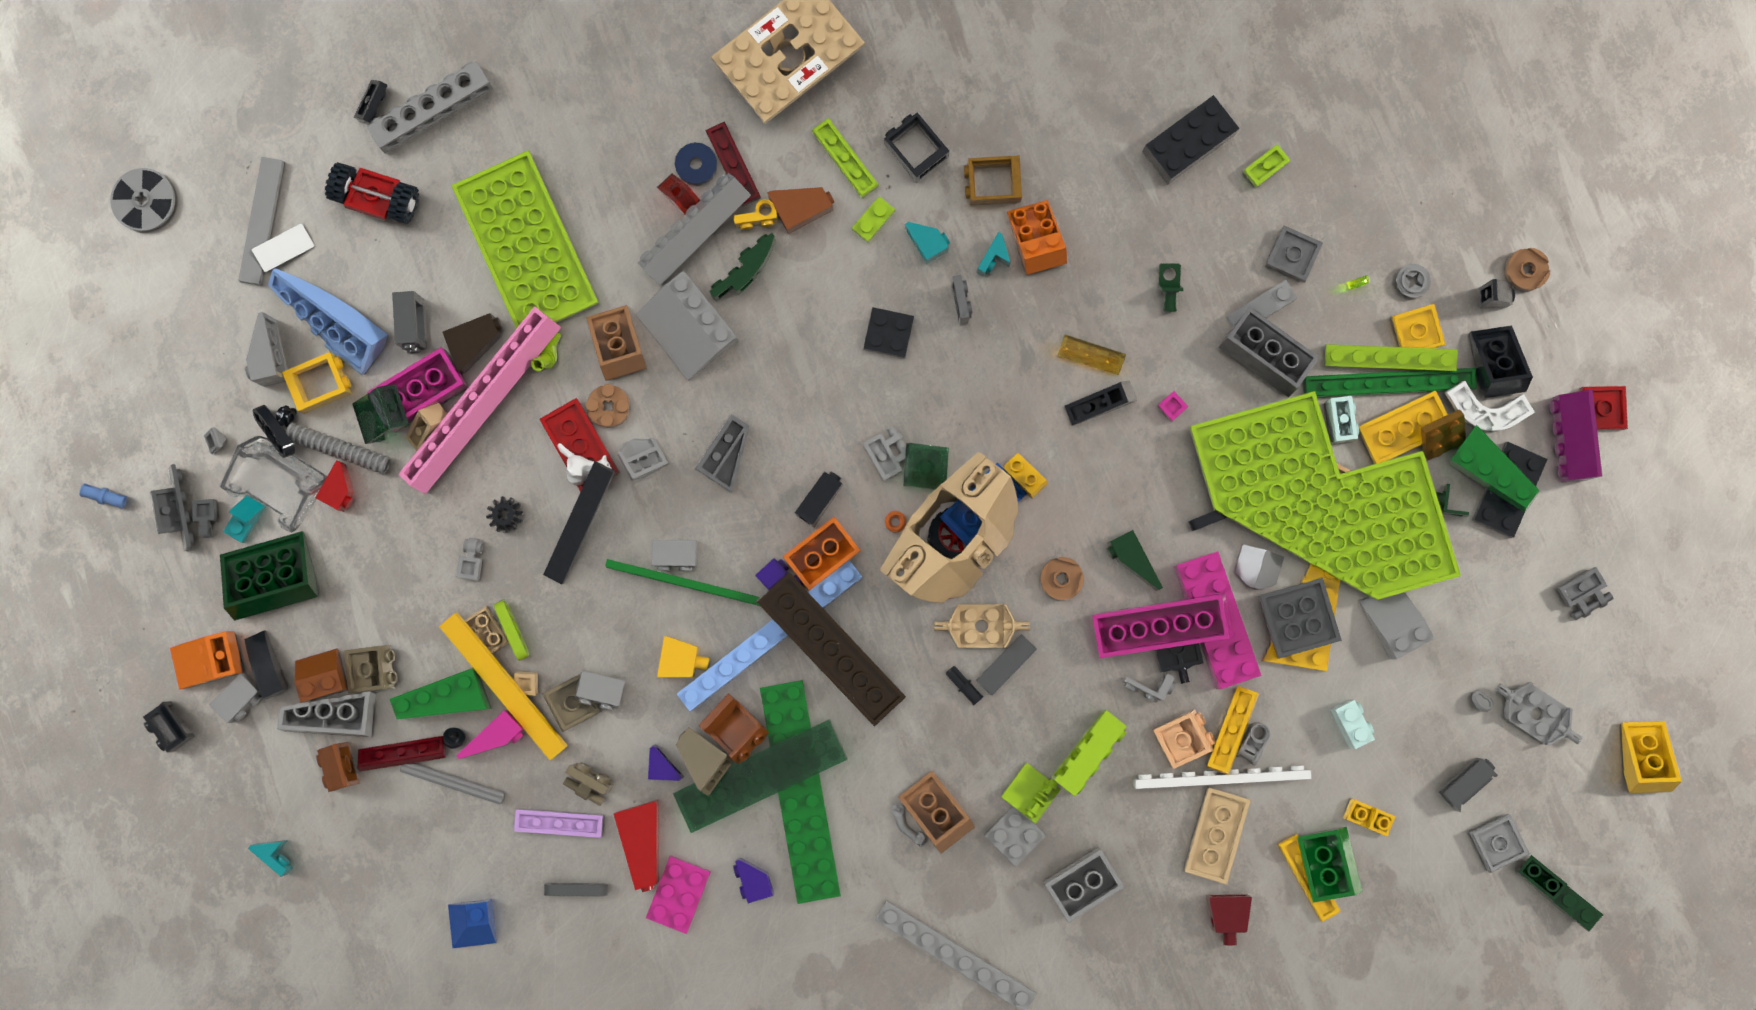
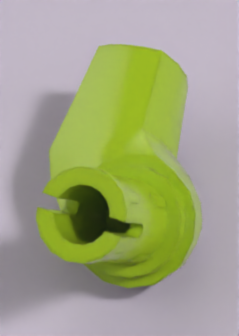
(548, 356)

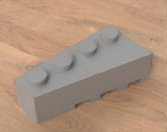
(337, 716)

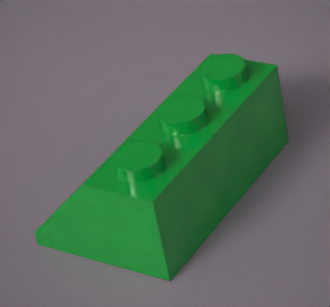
(1330, 864)

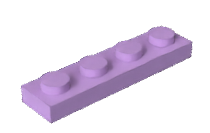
(558, 823)

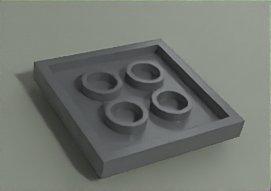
(1300, 618)

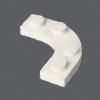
(1486, 418)

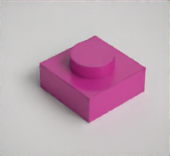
(1172, 406)

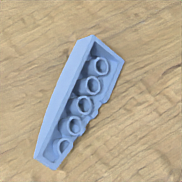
(339, 325)

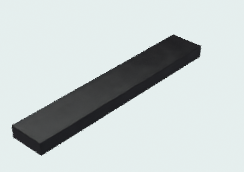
(579, 522)

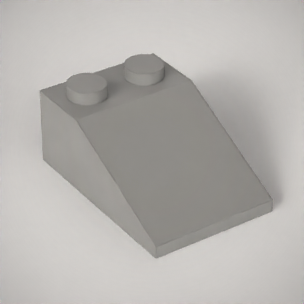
(265, 353)
(1397, 624)

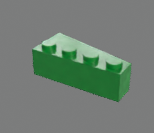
(1491, 468)
(449, 695)

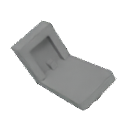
(1165, 687)

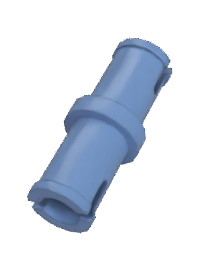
(103, 496)

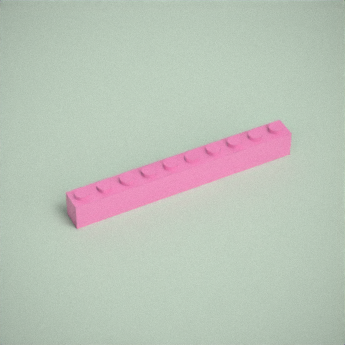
(479, 400)

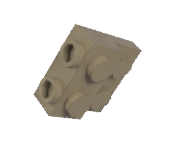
(370, 669)

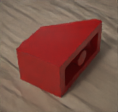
(337, 488)

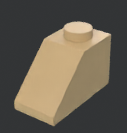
(424, 424)

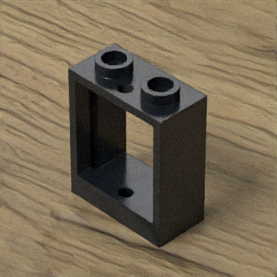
(932, 161)

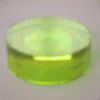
(1358, 282)

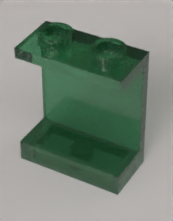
(379, 413)

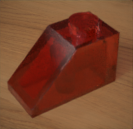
(678, 193)

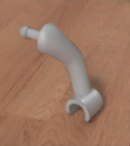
(899, 814)

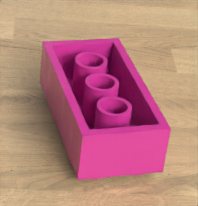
(427, 382)

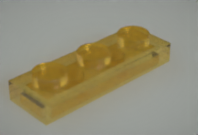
(1091, 354)

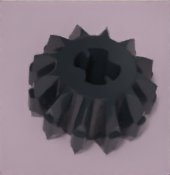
(496, 515)

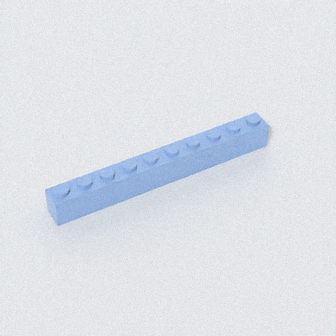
(762, 641)

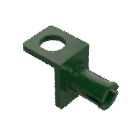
(1170, 287)
(1443, 501)

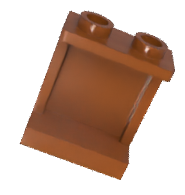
(734, 728)

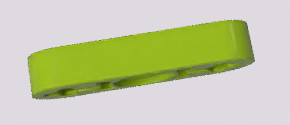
(511, 630)

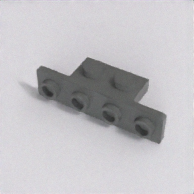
(169, 509)

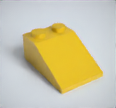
(1648, 758)

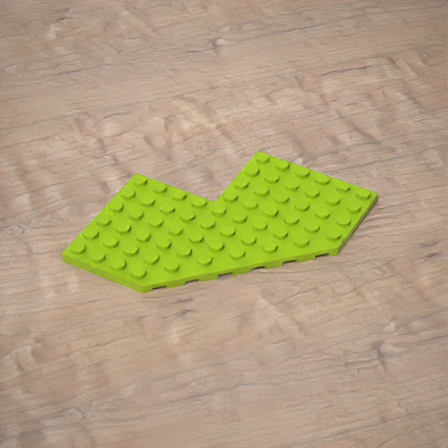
(1363, 526)

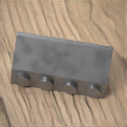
(1269, 352)

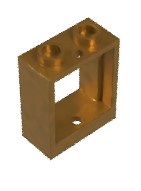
(989, 162)

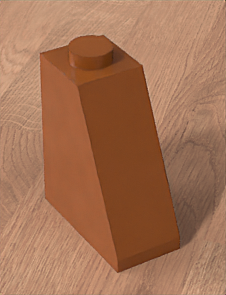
(800, 206)

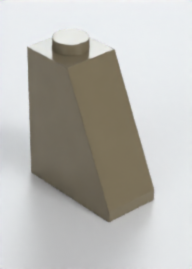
(703, 760)

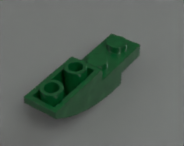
(752, 264)
(1559, 893)

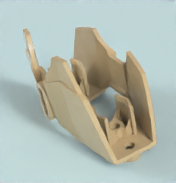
(936, 576)

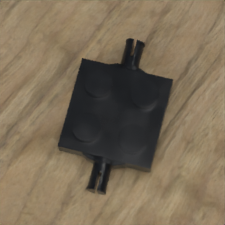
(1179, 659)

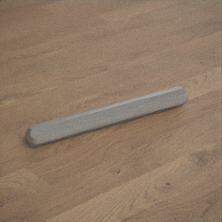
(453, 782)

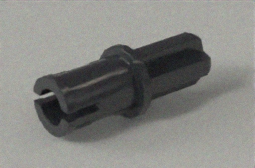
(964, 685)

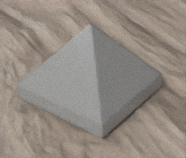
(214, 440)

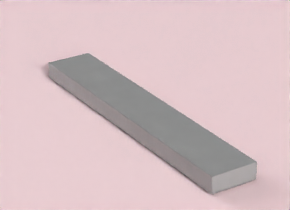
(261, 218)

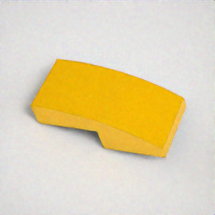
(1369, 817)

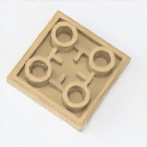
(487, 629)

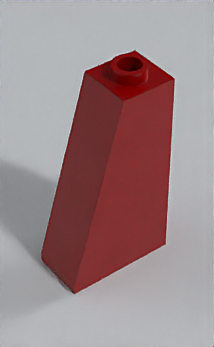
(640, 841)

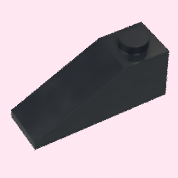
(1101, 402)

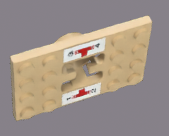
(761, 76)

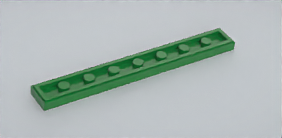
(1388, 382)
(683, 582)

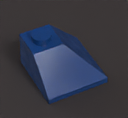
(472, 923)

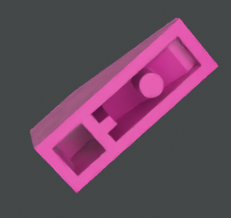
(498, 733)

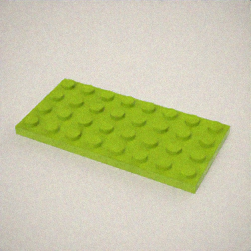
(524, 240)

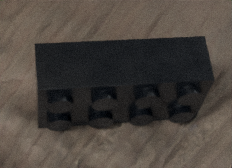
(1190, 139)

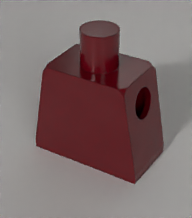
(1229, 915)

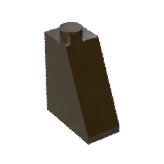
(472, 340)

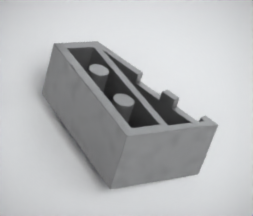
(724, 454)

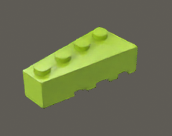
(1089, 752)

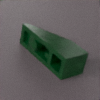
(1132, 556)

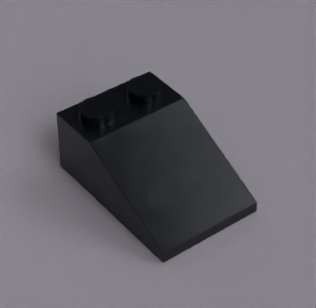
(1499, 362)

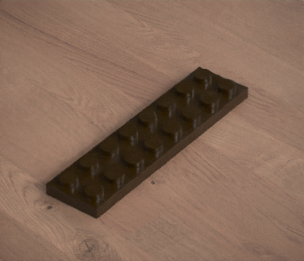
(830, 648)

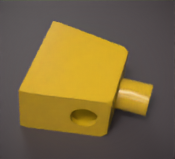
(680, 659)

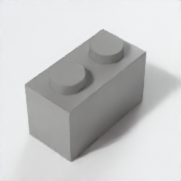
(674, 554)
(599, 690)
(237, 698)

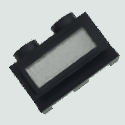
(166, 728)

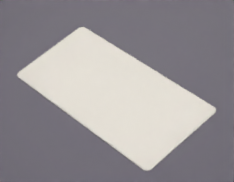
(283, 247)

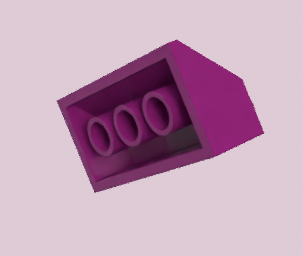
(1576, 436)

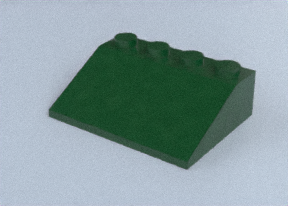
(267, 576)

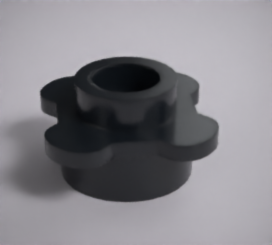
(286, 415)

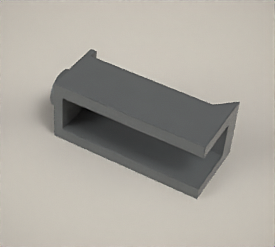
(1468, 783)

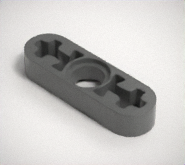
(575, 889)

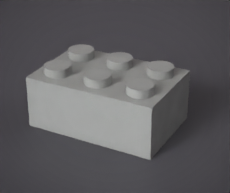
(1083, 884)

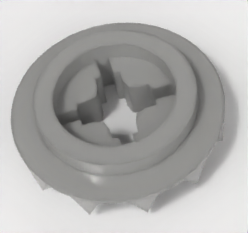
(1423, 280)

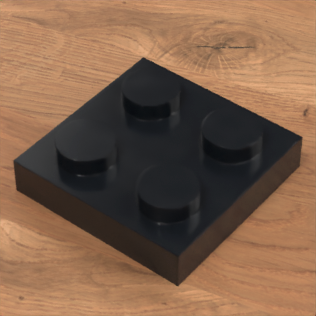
(888, 332)

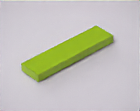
(845, 158)

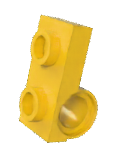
(748, 220)
(1025, 475)

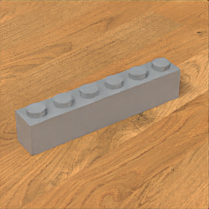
(694, 228)

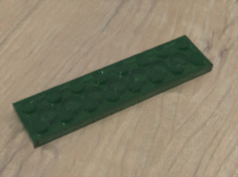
(763, 775)

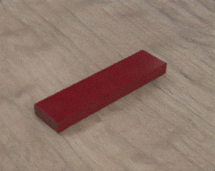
(732, 159)
(401, 753)

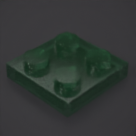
(925, 466)

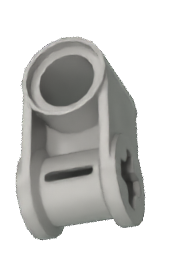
(1253, 744)

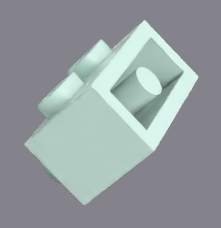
(1341, 419)
(1352, 724)

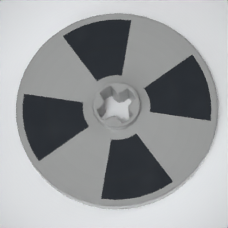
(133, 187)

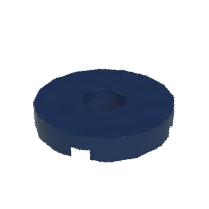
(689, 153)

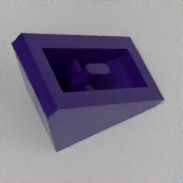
(661, 767)

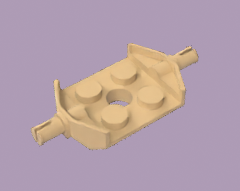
(997, 616)

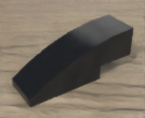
(265, 665)

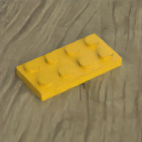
(1401, 428)

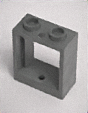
(409, 321)

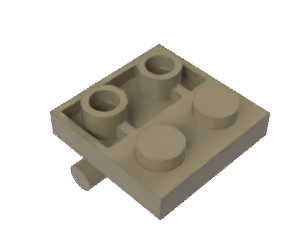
(589, 781)

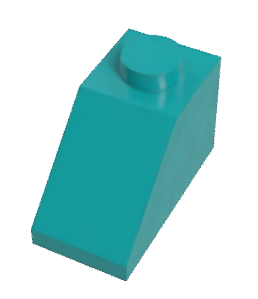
(928, 241)

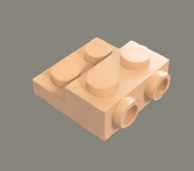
(1185, 738)

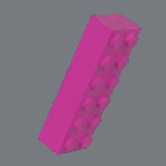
(1163, 625)
(1227, 659)

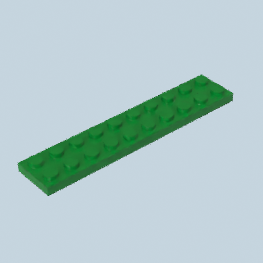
(802, 803)

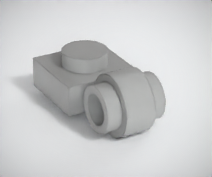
(469, 566)

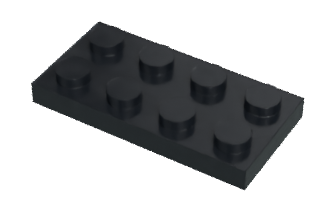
(1497, 512)

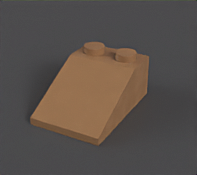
(616, 342)
(936, 812)

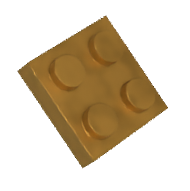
(1443, 434)

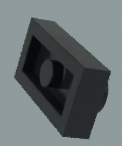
(370, 101)

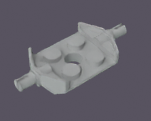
(1554, 720)

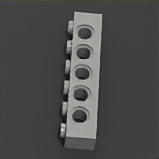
(441, 108)

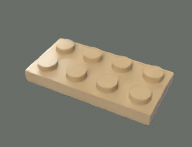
(1217, 835)

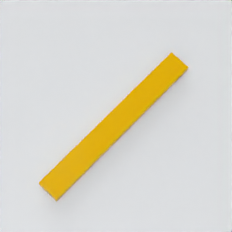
(503, 686)

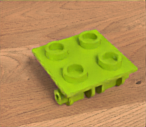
(1031, 793)

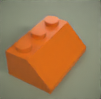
(821, 553)

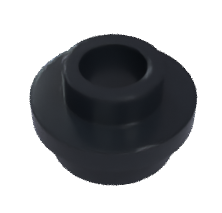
(453, 742)

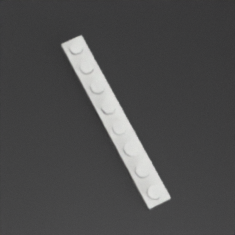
(1211, 777)

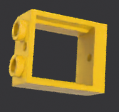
(296, 389)

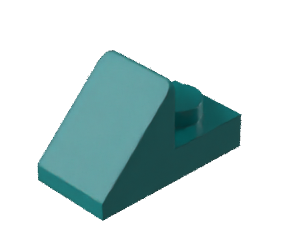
(996, 251)
(244, 518)
(268, 854)

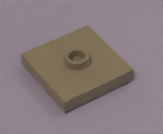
(566, 708)

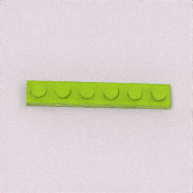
(1391, 357)

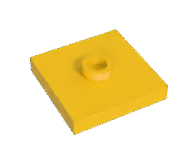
(1419, 328)

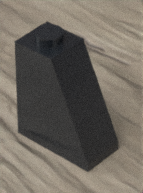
(819, 498)

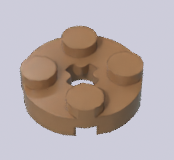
(1539, 266)
(596, 404)
(1067, 589)

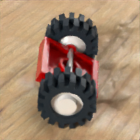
(371, 193)

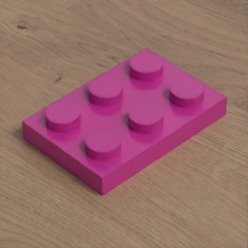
(678, 894)

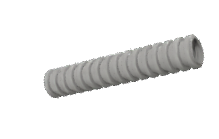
(338, 448)

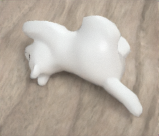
(578, 466)

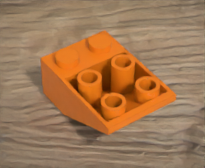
(1037, 237)
(206, 659)

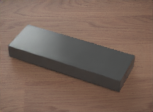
(1006, 664)

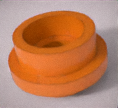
(895, 514)

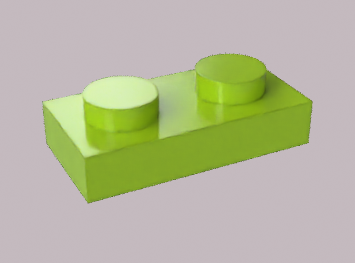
(1266, 166)
(873, 219)

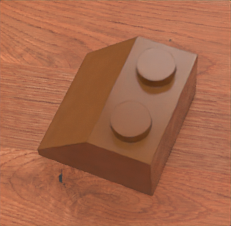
(320, 676)
(337, 766)

